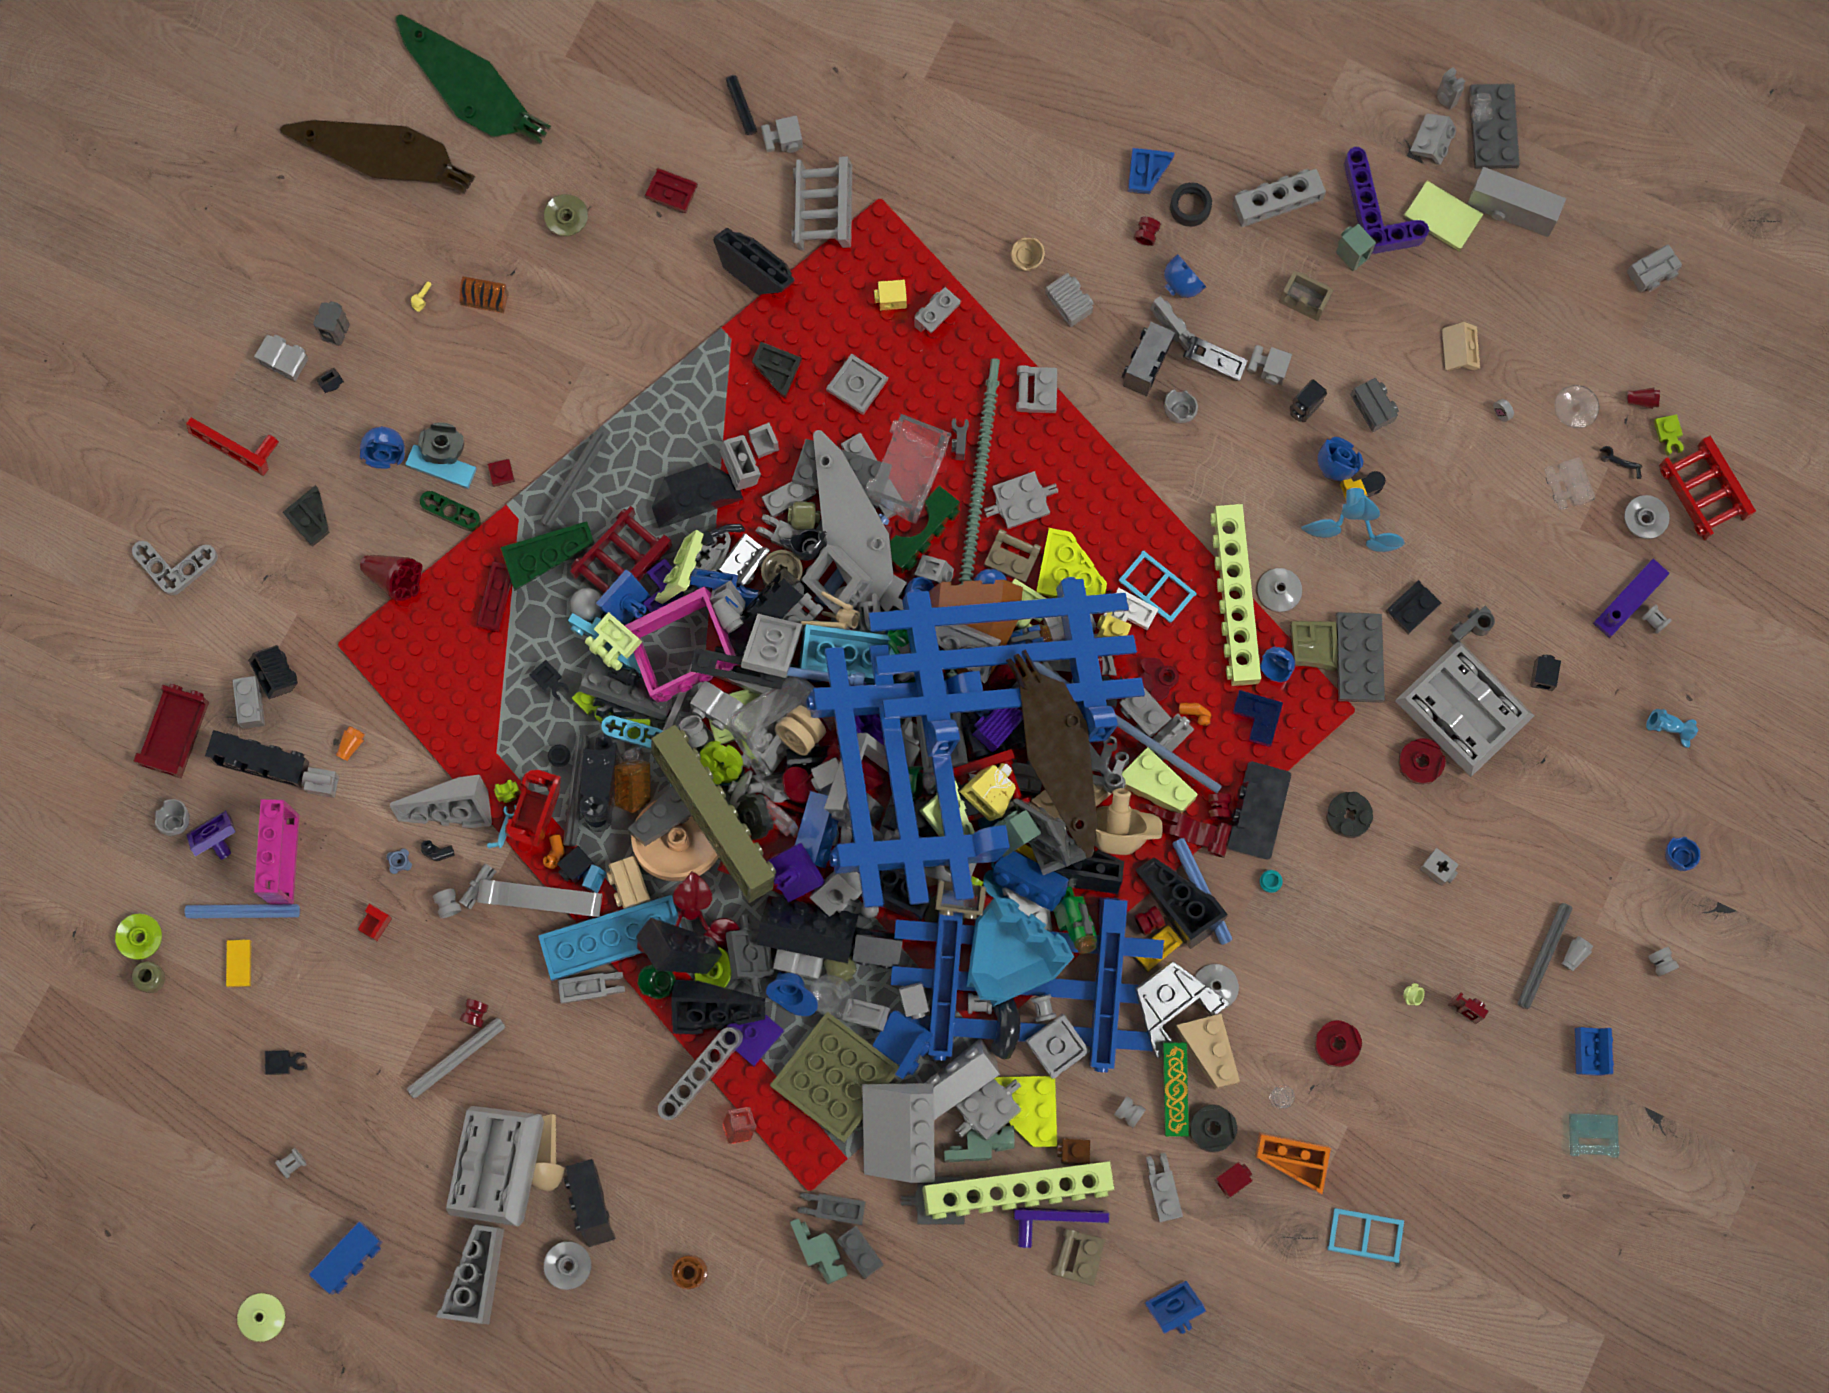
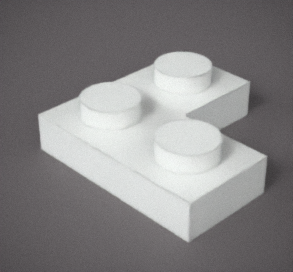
(1138, 613)

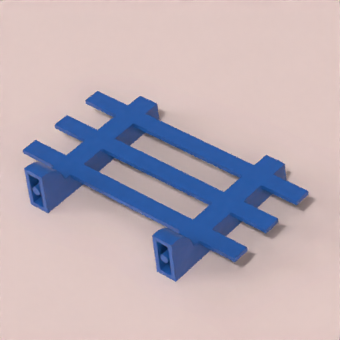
(928, 662)
(909, 851)
(1105, 991)

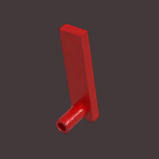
(254, 461)

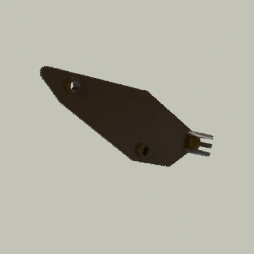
(382, 151)
(1058, 748)

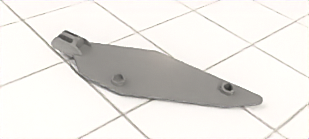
(852, 524)

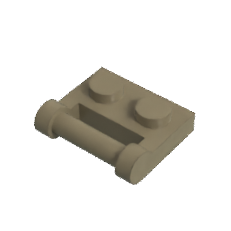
(1011, 563)
(1087, 1257)

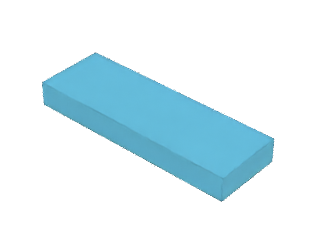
(457, 473)

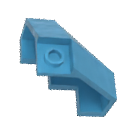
(1013, 952)

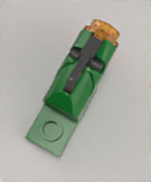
(1074, 917)

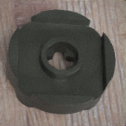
(441, 454)
(754, 815)
(1346, 827)
(1221, 1118)

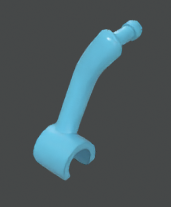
(502, 835)

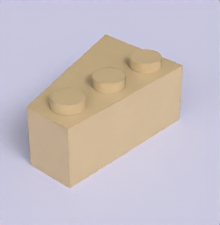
(1211, 1049)

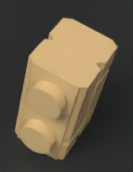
(629, 883)

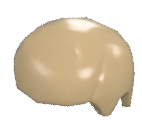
(1027, 254)

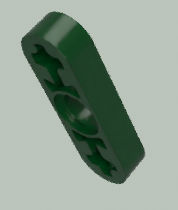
(467, 512)

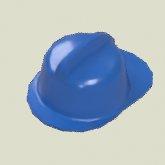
(791, 994)

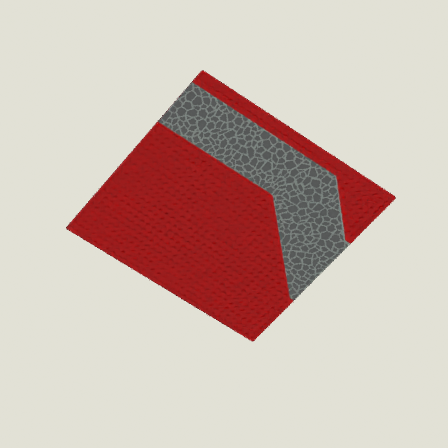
(485, 716)

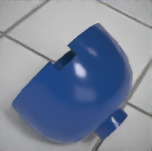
(1182, 279)
(382, 447)
(1338, 459)

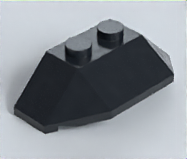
(752, 263)
(693, 493)

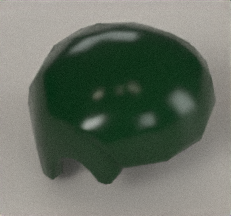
(916, 781)
(655, 983)

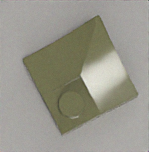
(1314, 644)

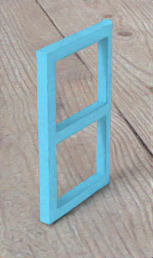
(1168, 574)
(1363, 1252)

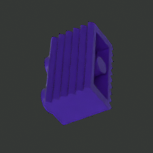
(997, 726)

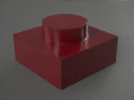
(501, 472)

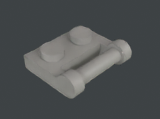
(1044, 389)

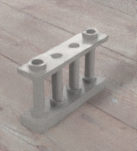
(842, 212)

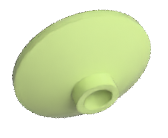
(273, 1317)

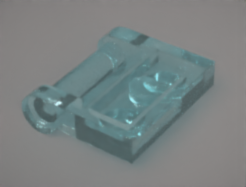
(1594, 1127)

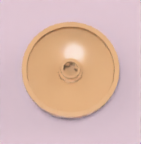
(676, 852)

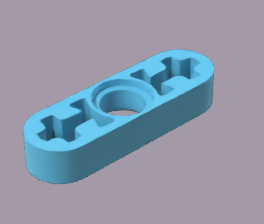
(652, 731)

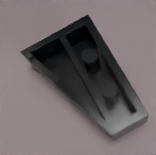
(677, 948)
(588, 1202)

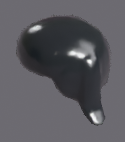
(806, 544)

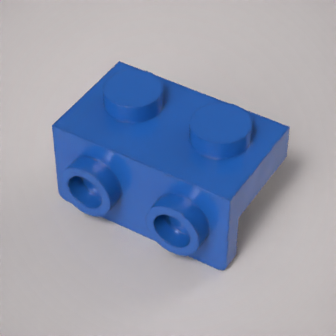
(1594, 1051)

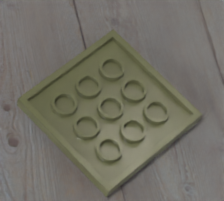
(829, 1076)

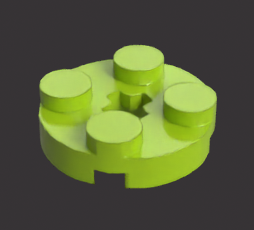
(733, 762)

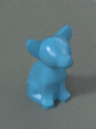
(1661, 720)

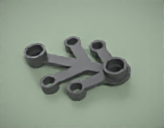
(1101, 763)

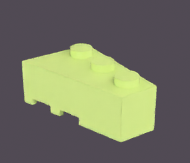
(1158, 783)

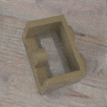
(1306, 295)
(947, 905)

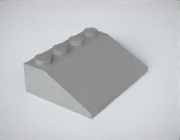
(899, 1131)

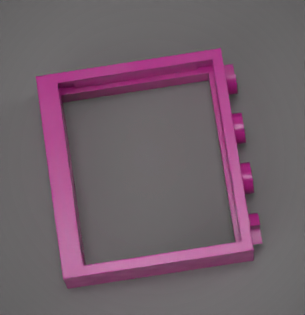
(663, 617)
(276, 852)

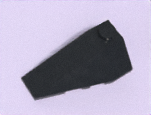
(1185, 905)
(708, 1006)

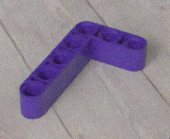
(1372, 210)

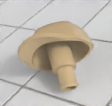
(1122, 828)

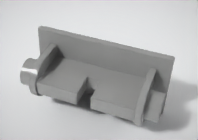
(1173, 733)

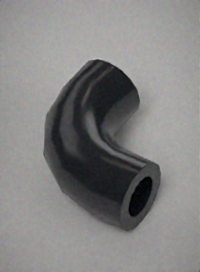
(1007, 1029)

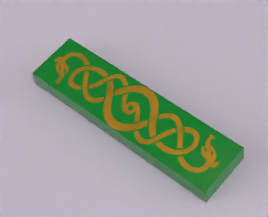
(1175, 1089)

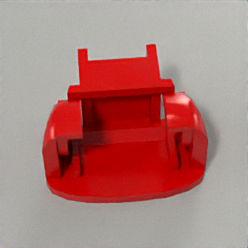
(533, 808)

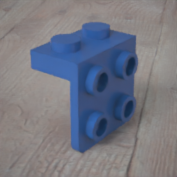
(903, 1042)

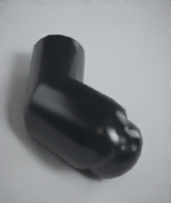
(435, 853)

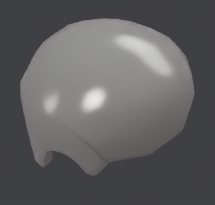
(1180, 406)
(584, 604)
(172, 818)

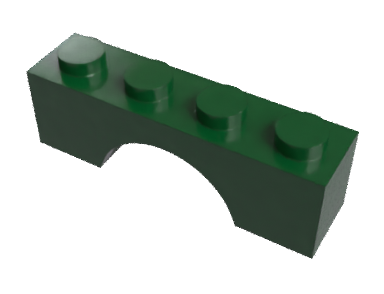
(940, 508)

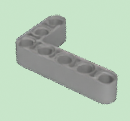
(539, 898)

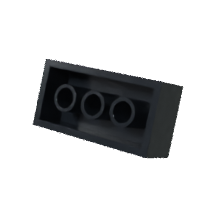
(807, 929)

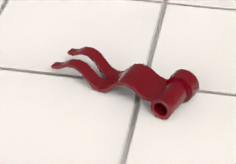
(1196, 832)

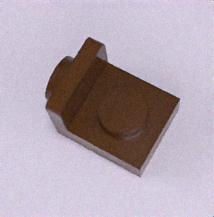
(1074, 1151)

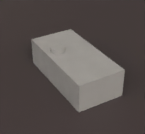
(1516, 202)

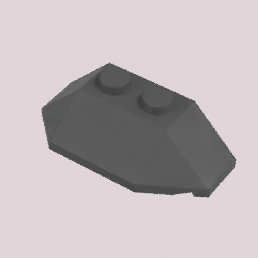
(1053, 836)

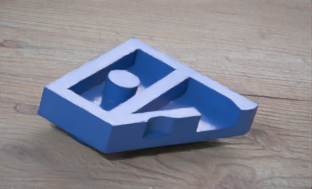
(1147, 168)

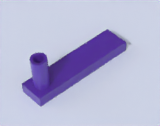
(1631, 598)
(1027, 1215)

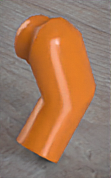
(1198, 710)
(556, 854)

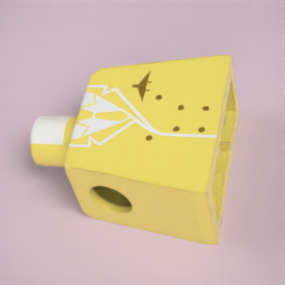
(990, 791)

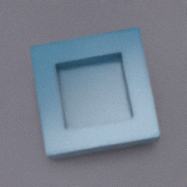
(593, 878)

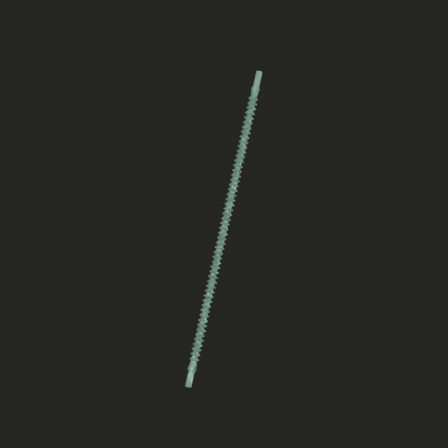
(992, 384)

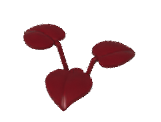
(798, 783)
(695, 895)

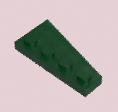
(539, 554)

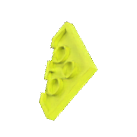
(1066, 559)
(1038, 1109)

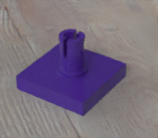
(212, 835)
(795, 872)

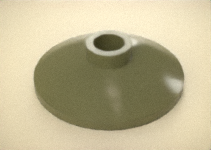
(565, 206)

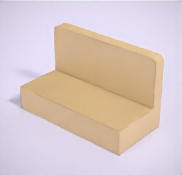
(1461, 347)

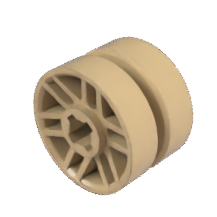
(800, 730)

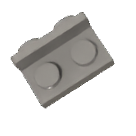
(1146, 713)

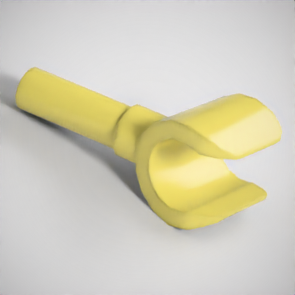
(417, 301)

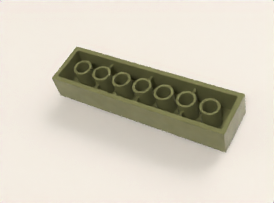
(712, 813)

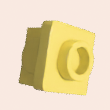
(1112, 626)

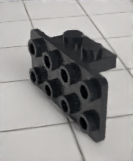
(1258, 810)

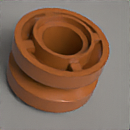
(678, 1272)

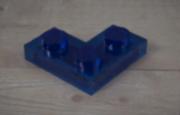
(1263, 711)

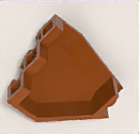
(978, 593)

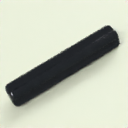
(741, 105)

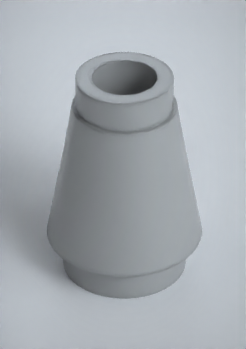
(727, 616)
(1577, 953)

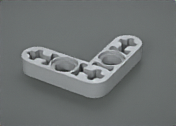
(177, 572)

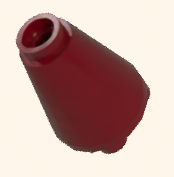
(393, 574)

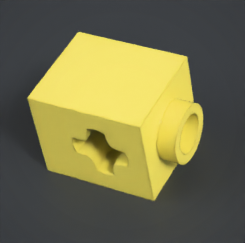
(891, 295)

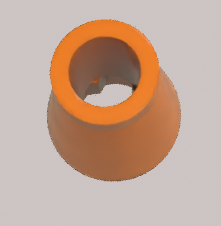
(350, 743)

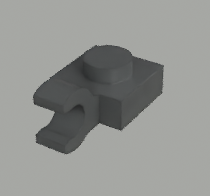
(958, 444)

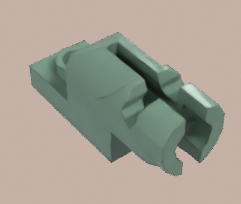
(979, 1149)
(819, 1250)

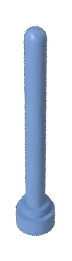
(854, 680)

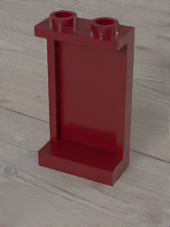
(173, 731)

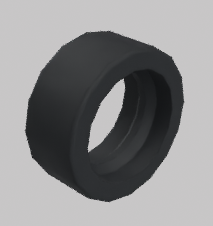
(1191, 188)

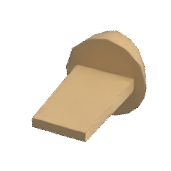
(547, 1173)

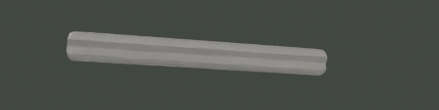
(456, 1058)

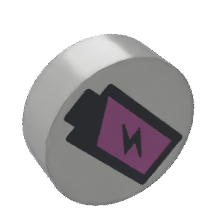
(1503, 410)

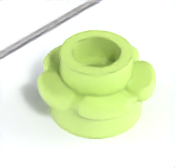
(1414, 995)

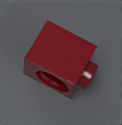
(1234, 1179)

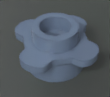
(403, 855)

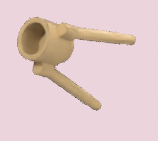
(845, 617)

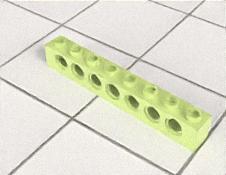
(1234, 517)
(1099, 1172)

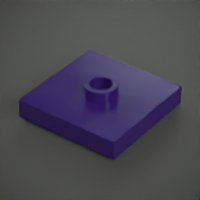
(757, 1038)

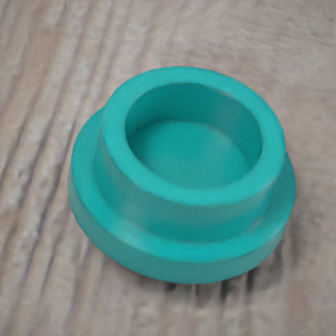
(1271, 881)

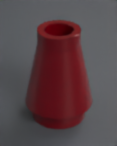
(1645, 398)

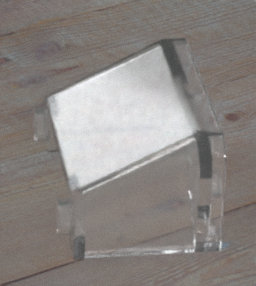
(909, 467)

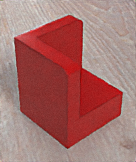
(374, 922)

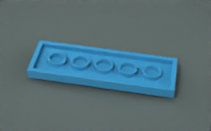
(601, 938)

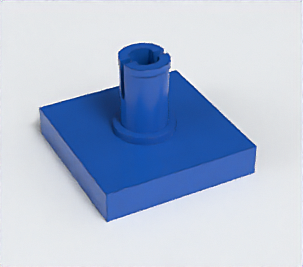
(624, 598)
(1175, 1308)

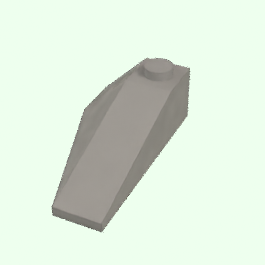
(455, 801)

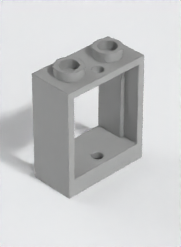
(853, 591)

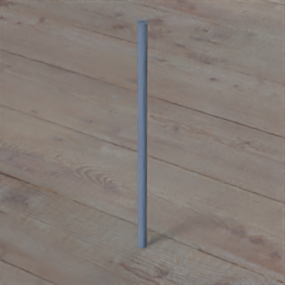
(1146, 740)

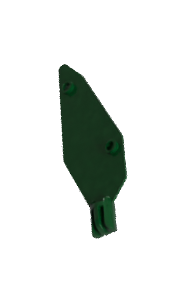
(469, 84)

